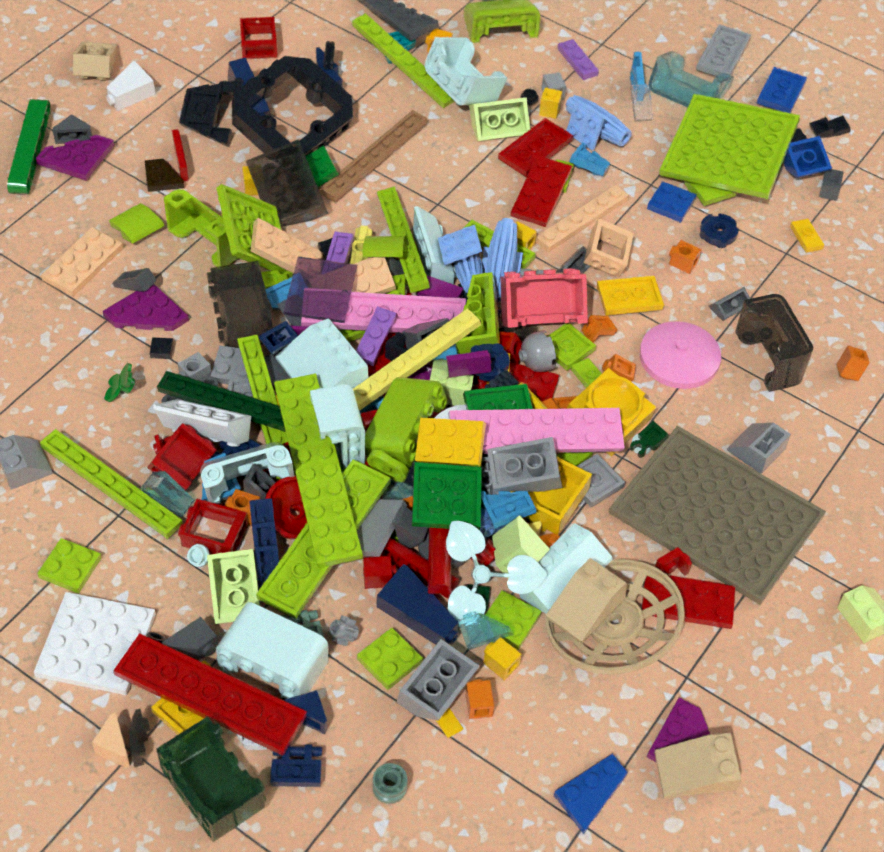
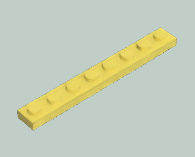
(416, 357)

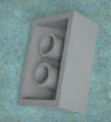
(437, 682)

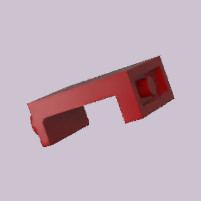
(183, 455)

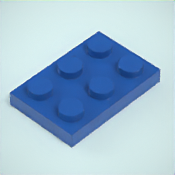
(781, 90)

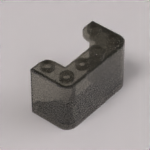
(239, 302)
(775, 325)

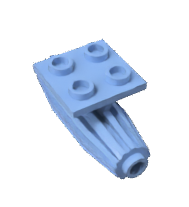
(591, 121)
(463, 250)
(502, 252)

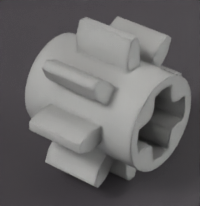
(344, 630)

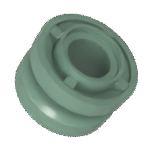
(393, 773)

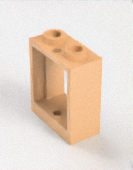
(615, 236)

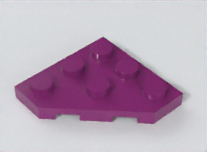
(76, 156)
(146, 311)
(682, 725)

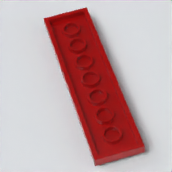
(210, 694)

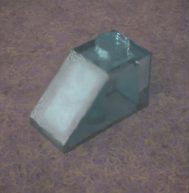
(167, 492)
(482, 630)

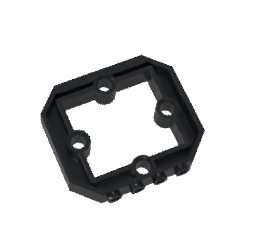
(320, 88)

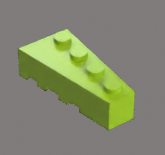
(483, 304)

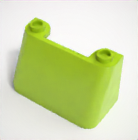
(501, 13)

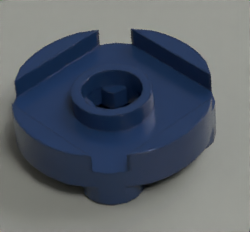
(719, 238)
(499, 359)

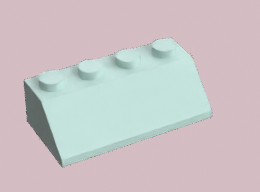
(426, 235)
(562, 562)

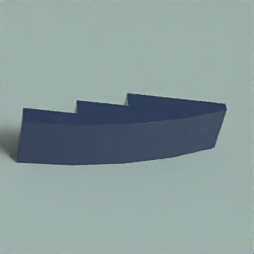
(264, 538)

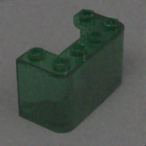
(210, 779)

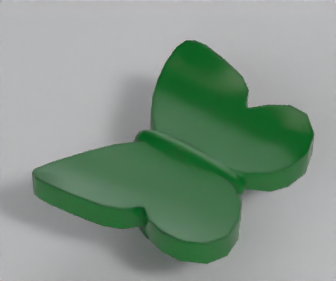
(120, 382)

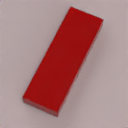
(179, 152)

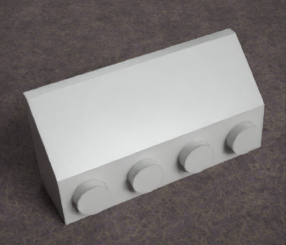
(206, 420)

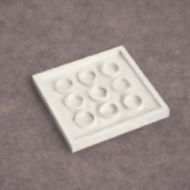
(90, 642)

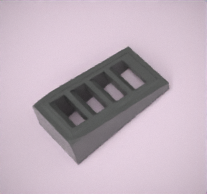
(831, 184)
(135, 280)

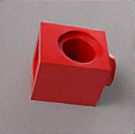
(511, 345)

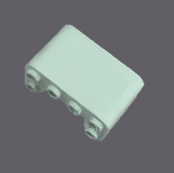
(451, 68)
(341, 421)
(273, 650)

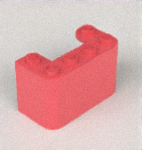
(543, 297)

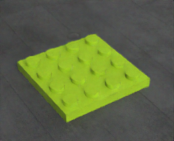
(239, 216)

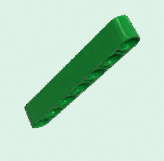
(28, 146)

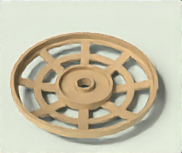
(631, 625)

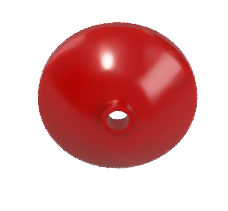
(286, 498)

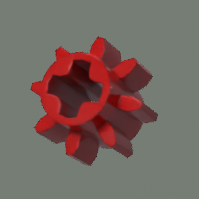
(487, 555)

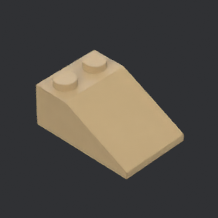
(94, 60)
(587, 600)
(698, 766)

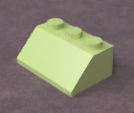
(500, 119)

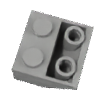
(760, 445)

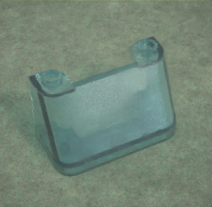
(680, 86)

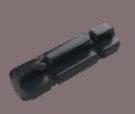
(329, 55)

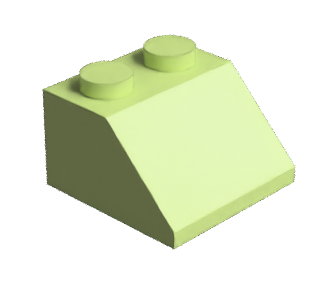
(515, 540)
(864, 612)

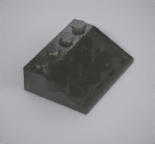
(288, 183)

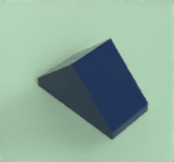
(278, 337)
(315, 714)

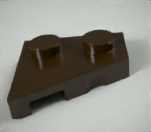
(161, 176)

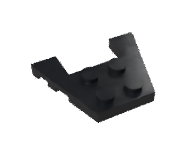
(202, 108)

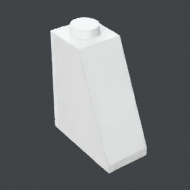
(130, 87)

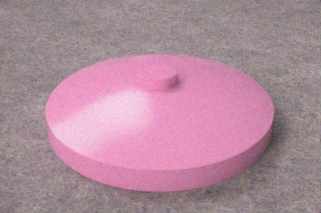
(680, 355)

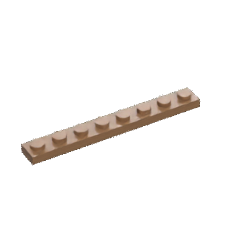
(373, 156)

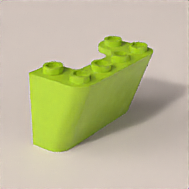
(188, 214)
(399, 415)

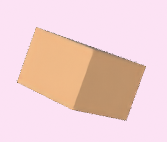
(110, 742)

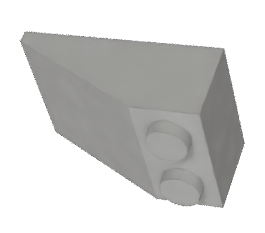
(525, 466)

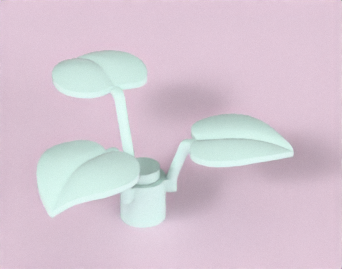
(464, 542)

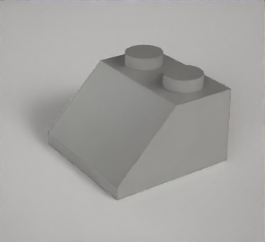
(22, 460)

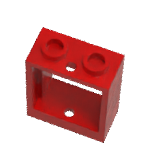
(258, 48)
(216, 512)

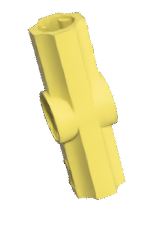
(357, 245)

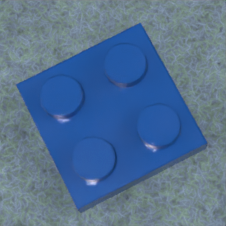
(671, 201)

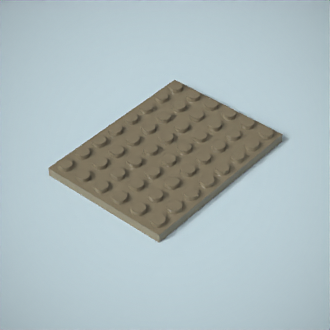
(718, 513)

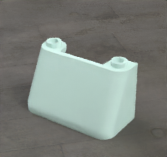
(217, 471)

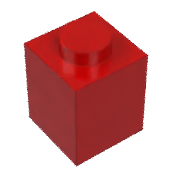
(377, 571)

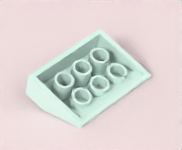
(324, 352)

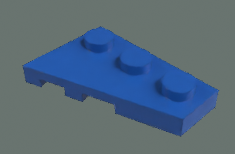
(590, 791)

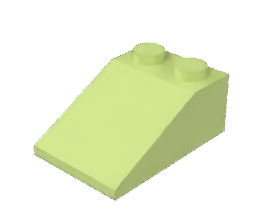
(452, 386)
(232, 583)

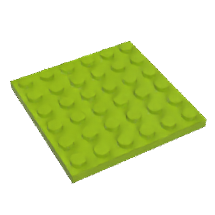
(730, 146)

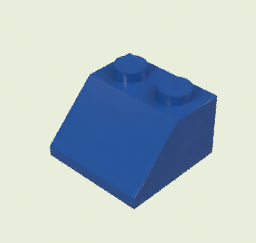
(806, 157)

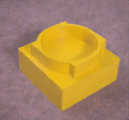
(617, 392)
(557, 505)

